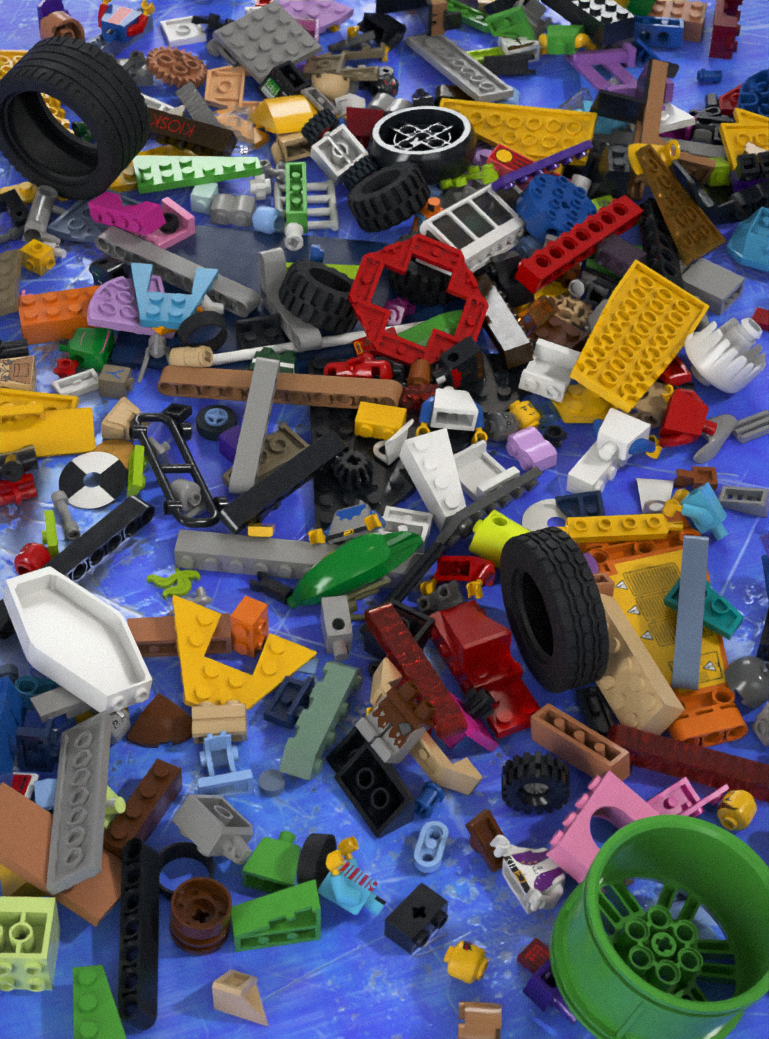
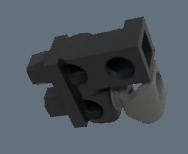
(707, 128)

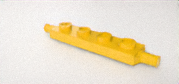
(619, 528)

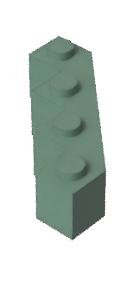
(317, 725)

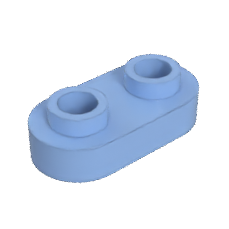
(429, 848)

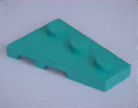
(718, 612)

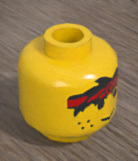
(466, 962)

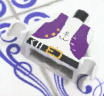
(530, 874)

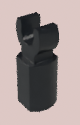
(271, 588)

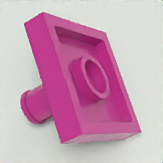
(475, 730)

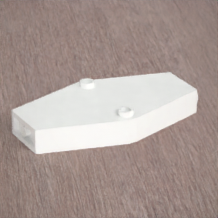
(77, 640)

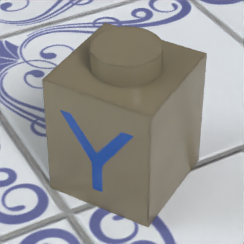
(115, 381)

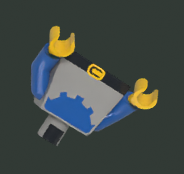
(348, 524)

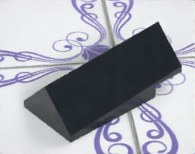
(371, 784)

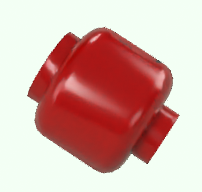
(31, 558)

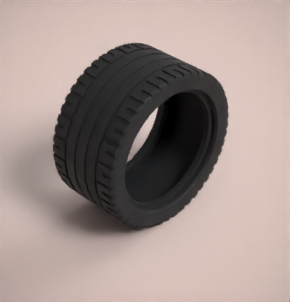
(92, 88)

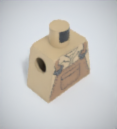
(18, 373)

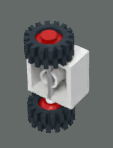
(337, 150)

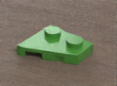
(510, 24)

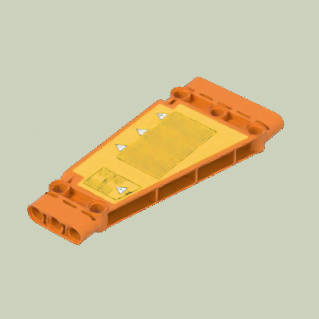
(643, 577)

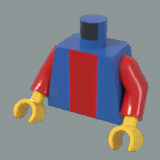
(121, 22)

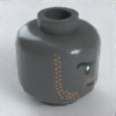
(500, 425)

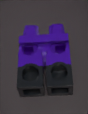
(749, 170)

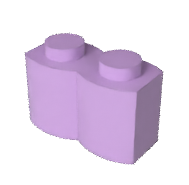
(531, 449)

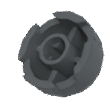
(750, 679)

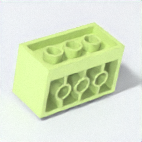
(28, 942)

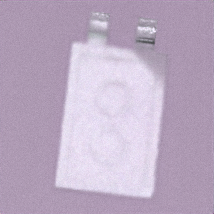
(241, 123)

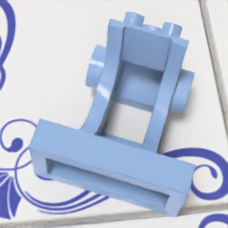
(220, 754)

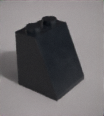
(610, 173)

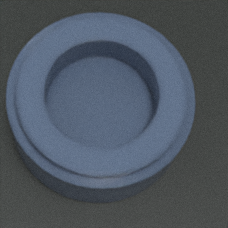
(271, 783)

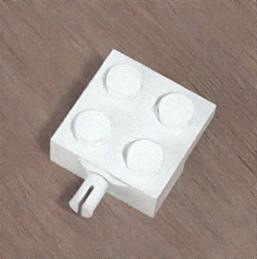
(408, 520)

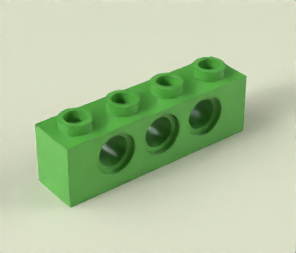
(296, 194)

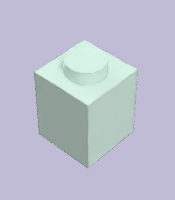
(202, 197)

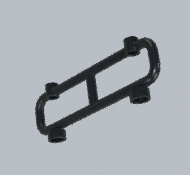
(181, 432)

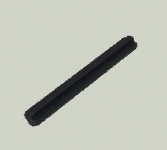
(414, 575)

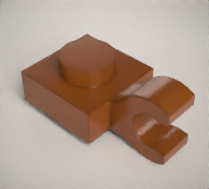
(696, 477)

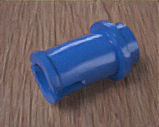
(709, 76)

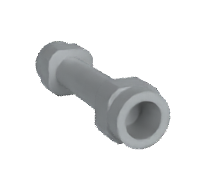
(70, 527)

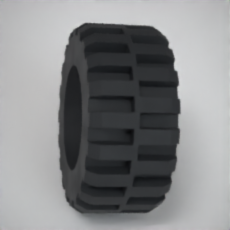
(388, 197)
(420, 282)
(318, 296)

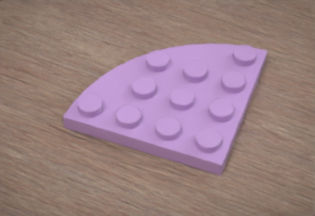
(326, 10)
(116, 306)

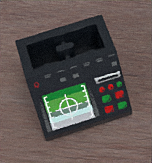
(283, 81)

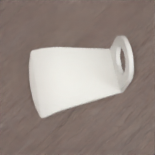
(393, 444)
(654, 494)

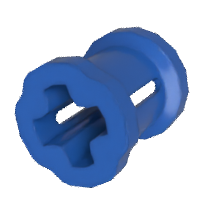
(428, 799)

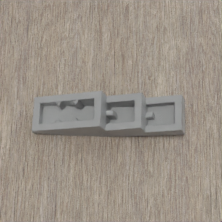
(59, 702)

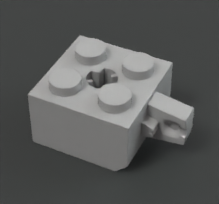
(215, 827)

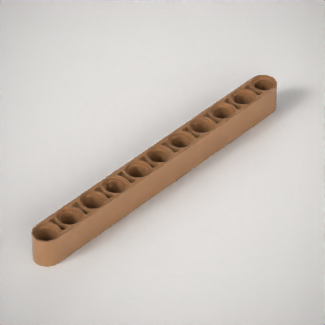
(290, 387)

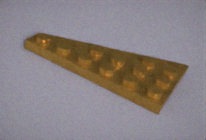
(685, 219)

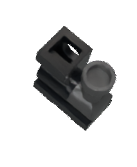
(596, 284)

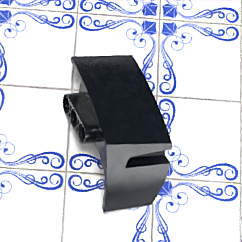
(719, 201)

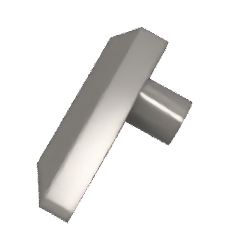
(160, 450)

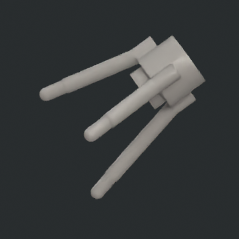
(156, 348)

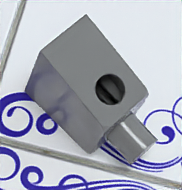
(336, 626)

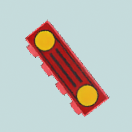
(507, 161)

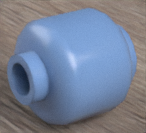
(527, 246)

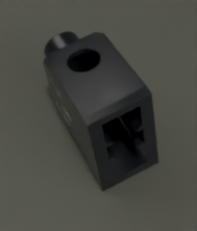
(107, 269)

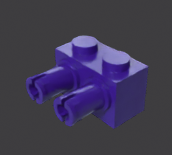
(545, 993)

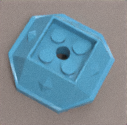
(751, 241)

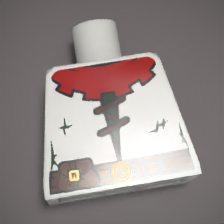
(519, 46)

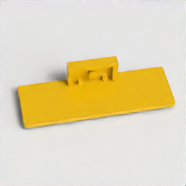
(49, 431)

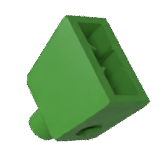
(273, 864)

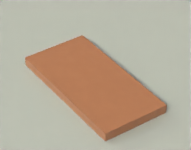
(26, 851)

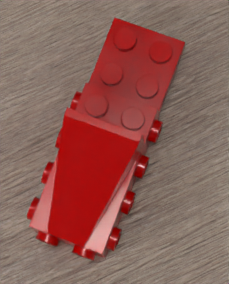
(480, 657)

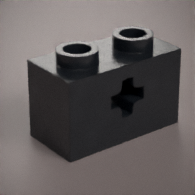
(416, 918)

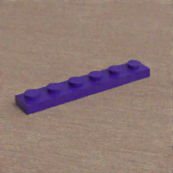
(537, 168)

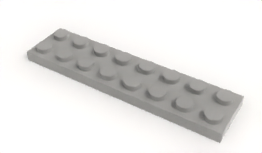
(460, 68)
(80, 803)

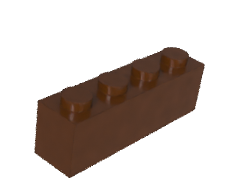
(144, 807)

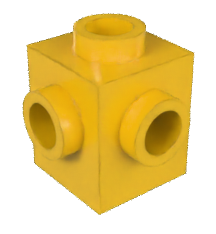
(37, 257)

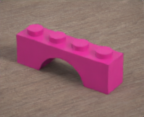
(138, 218)

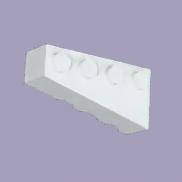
(434, 474)

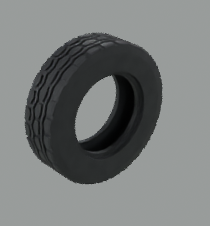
(554, 609)

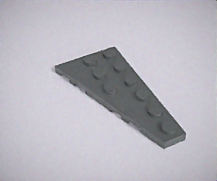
(464, 520)

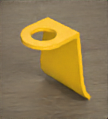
(663, 151)

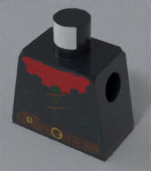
(460, 365)

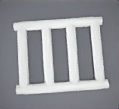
(330, 198)

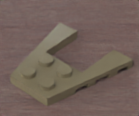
(335, 64)

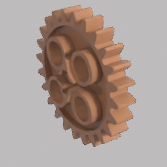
(176, 66)

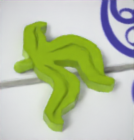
(182, 577)

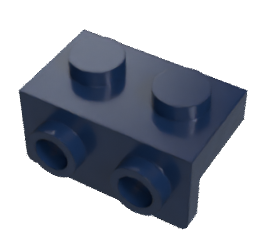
(289, 702)

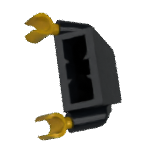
(385, 30)

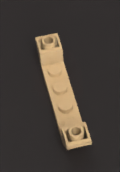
(458, 776)

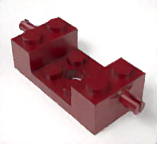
(725, 29)

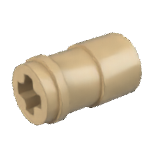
(191, 357)

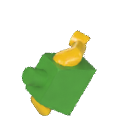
(564, 40)

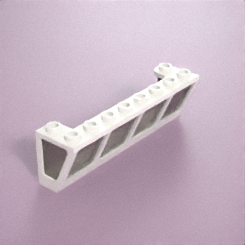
(478, 226)

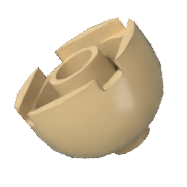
(331, 86)

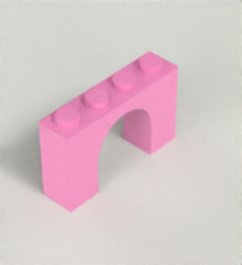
(607, 799)

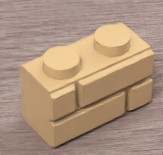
(217, 718)

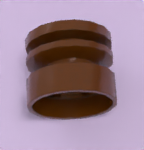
(200, 916)

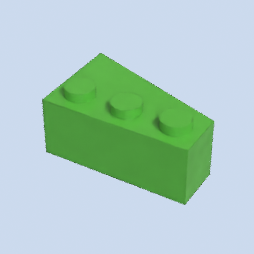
(278, 918)

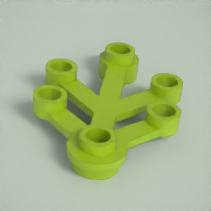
(487, 174)

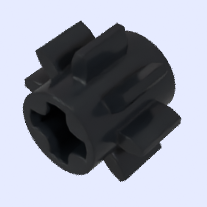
(479, 703)

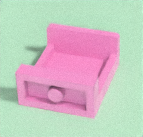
(185, 229)

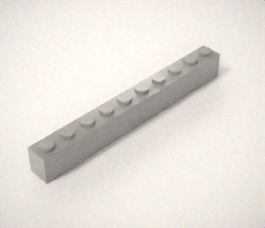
(269, 555)

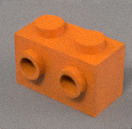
(249, 627)

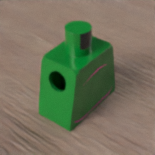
(90, 347)

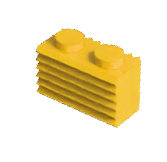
(379, 420)

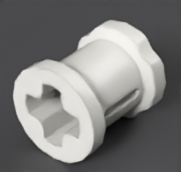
(294, 240)

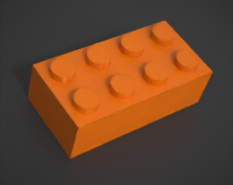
(54, 314)

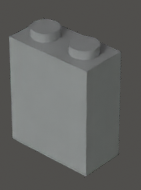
(713, 285)

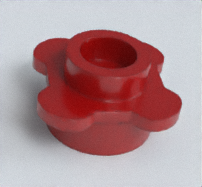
(65, 367)

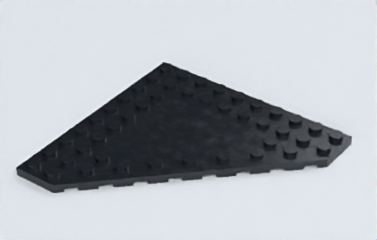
(392, 482)

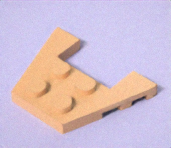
(226, 88)

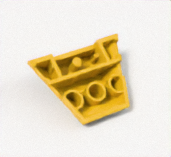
(284, 114)

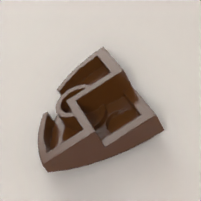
(161, 723)

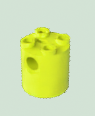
(492, 535)

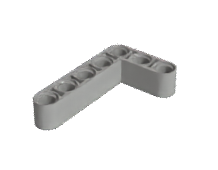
(272, 273)

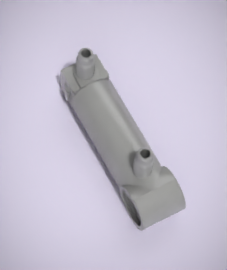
(40, 215)

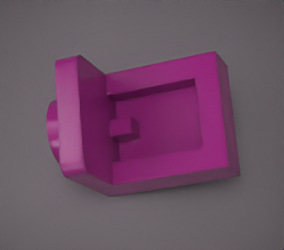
(399, 308)

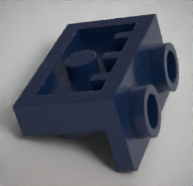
(38, 747)

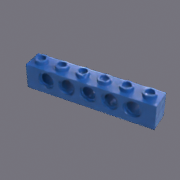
(656, 25)

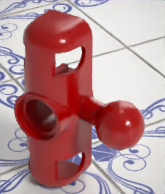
(360, 367)

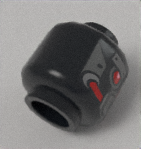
(386, 84)

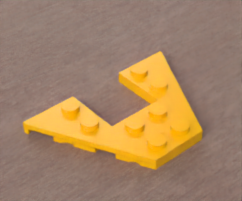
(215, 682)

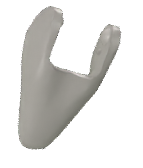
(725, 426)

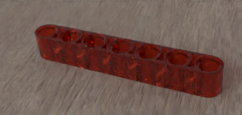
(415, 667)
(692, 761)

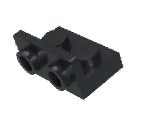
(259, 332)

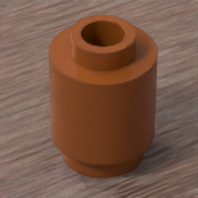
(419, 373)

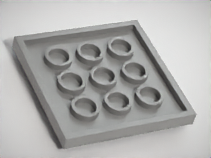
(267, 40)

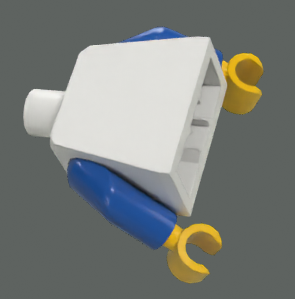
(452, 411)
(623, 436)

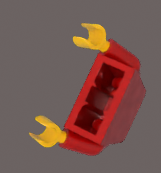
(683, 419)
(467, 570)

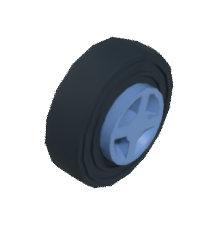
(214, 421)

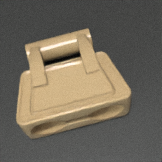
(119, 419)

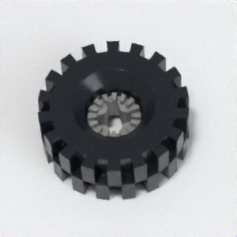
(535, 783)

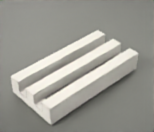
(77, 384)

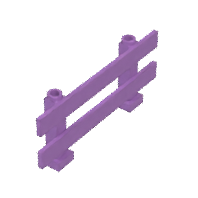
(611, 60)

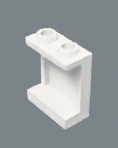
(549, 370)
(480, 472)

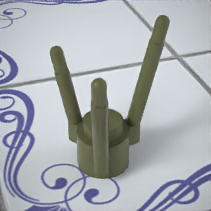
(363, 593)

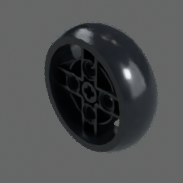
(428, 136)

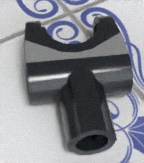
(16, 462)

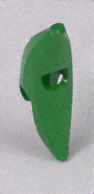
(354, 566)

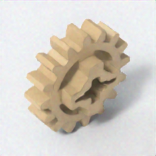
(572, 310)

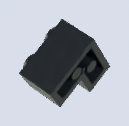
(504, 269)

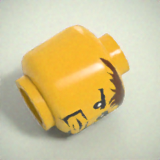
(737, 809)

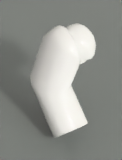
(208, 305)

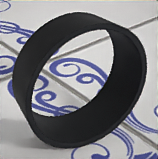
(200, 320)
(182, 850)
(313, 858)

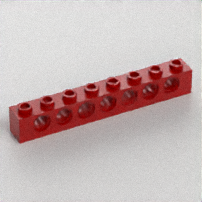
(577, 244)

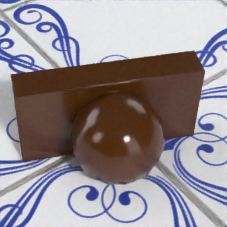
(482, 831)

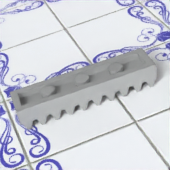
(196, 105)

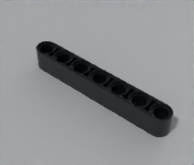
(282, 482)
(139, 935)

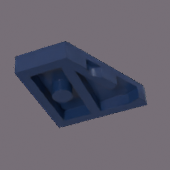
(581, 504)

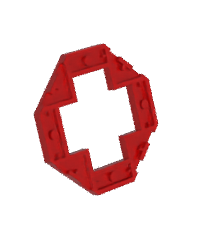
(375, 318)

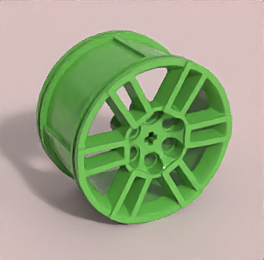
(598, 969)

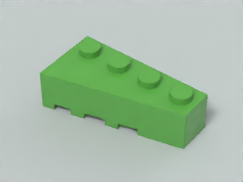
(94, 1005)

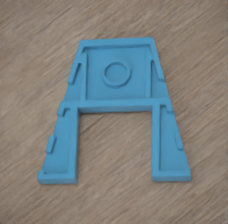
(168, 309)

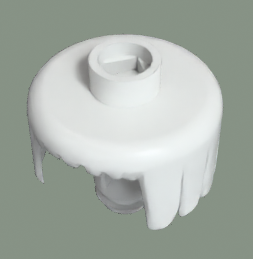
(725, 354)

